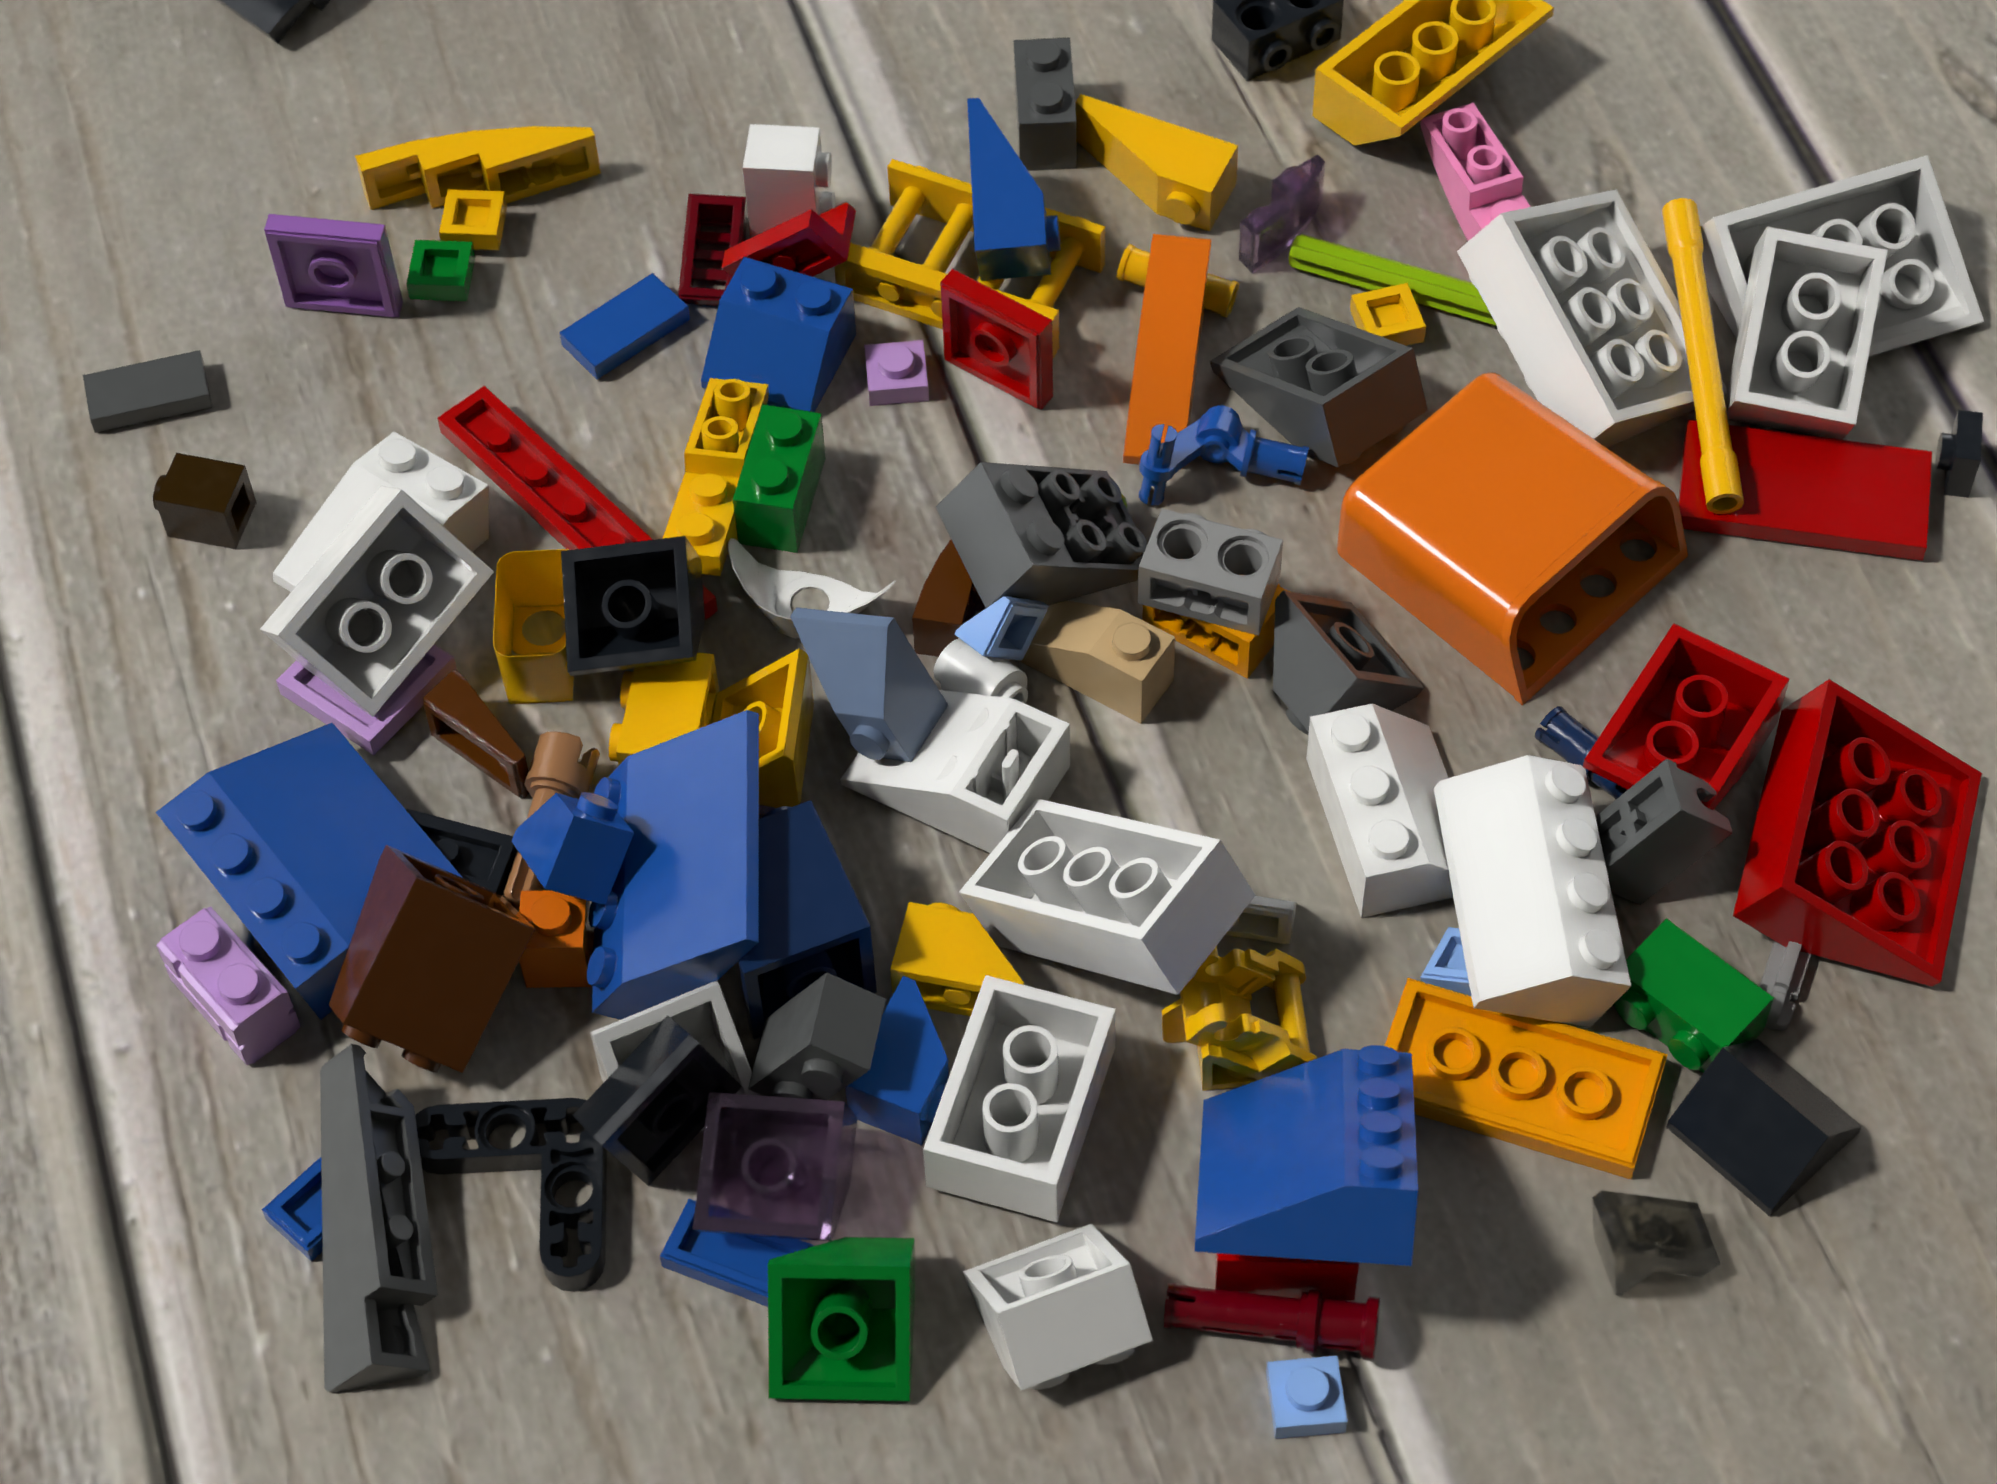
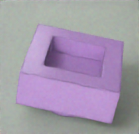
(896, 372)

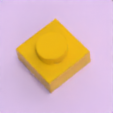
(474, 218)
(1389, 314)

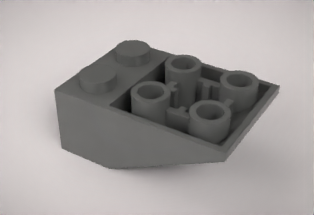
(1042, 532)

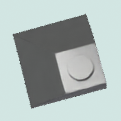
(1333, 660)

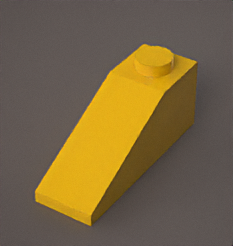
(1162, 163)

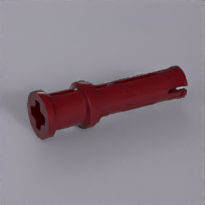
(1308, 1321)

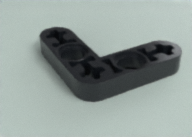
(556, 1160)

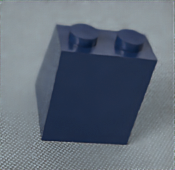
(805, 916)

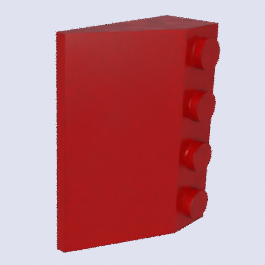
(1858, 838)

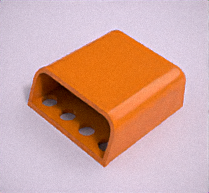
(1498, 521)

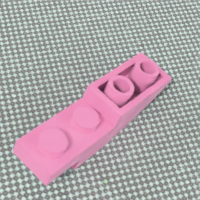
(1472, 167)

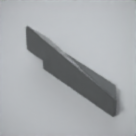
(372, 1230)

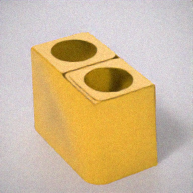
(524, 586)

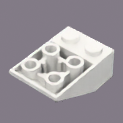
(973, 769)

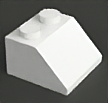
(1059, 1307)

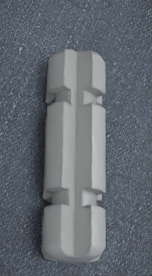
(1783, 981)

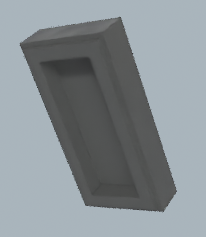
(147, 391)

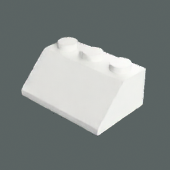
(377, 599)
(1381, 805)

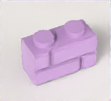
(228, 985)

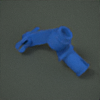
(1217, 439)

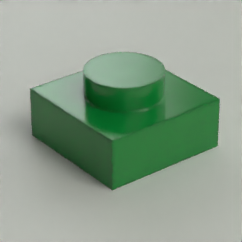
(440, 270)

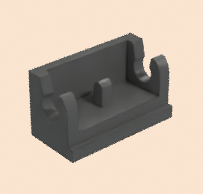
(1658, 831)

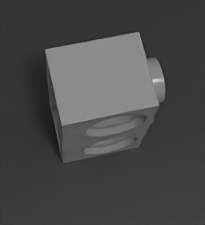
(1196, 567)

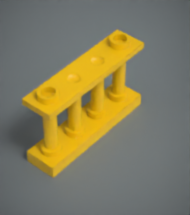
(915, 288)

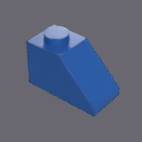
(575, 845)
(905, 1070)

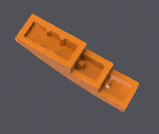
(1167, 340)

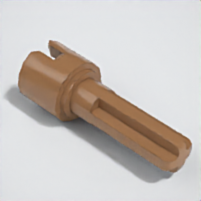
(552, 771)

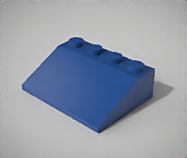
(296, 848)
(691, 871)
(1313, 1162)

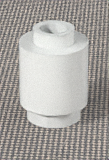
(967, 671)

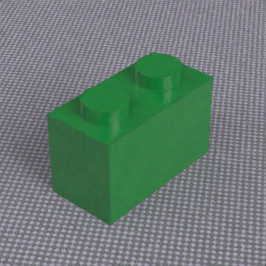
(779, 478)
(1690, 998)

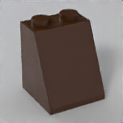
(427, 962)

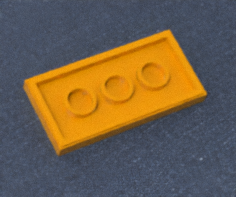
(1527, 1078)

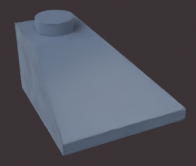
(871, 681)

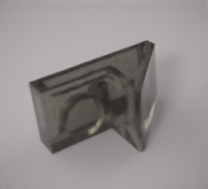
(1650, 1236)

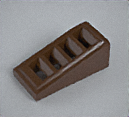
(472, 731)

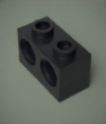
(1271, 33)

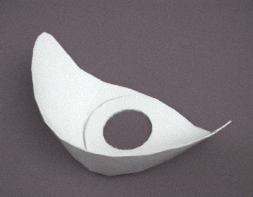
(775, 588)

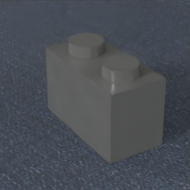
(1045, 103)
(818, 1041)

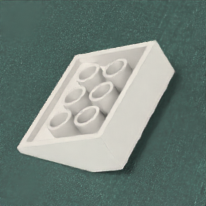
(1890, 209)
(1585, 314)

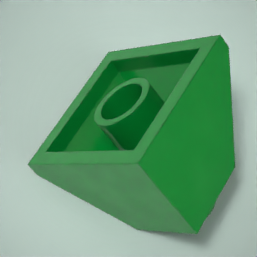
(842, 1320)

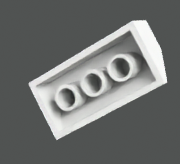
(1532, 891)

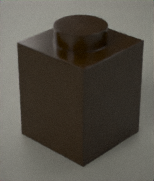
(204, 500)

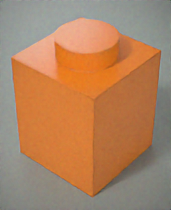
(561, 939)

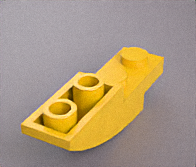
(713, 468)

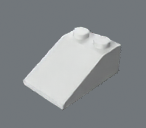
(438, 486)

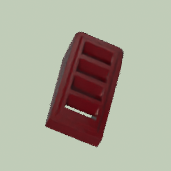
(709, 211)

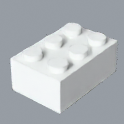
(1805, 333)
(1020, 1098)

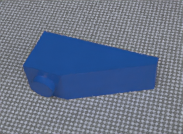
(1008, 206)

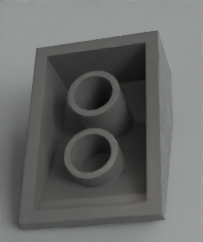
(1325, 383)

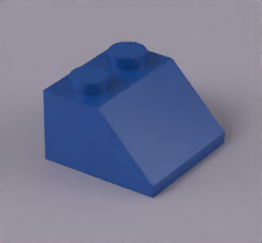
(781, 333)

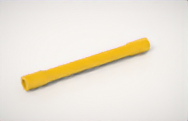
(1718, 459)

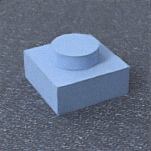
(1306, 1397)

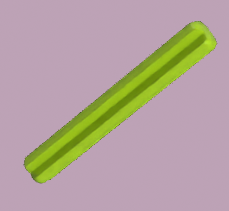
(1377, 272)

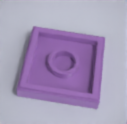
(334, 265)

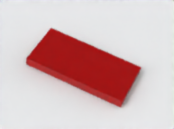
(1816, 492)

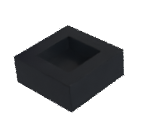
(1960, 453)

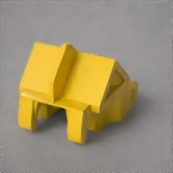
(1218, 1018)

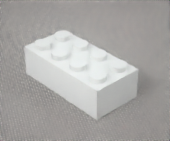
(1108, 894)

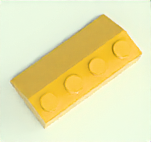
(1416, 62)

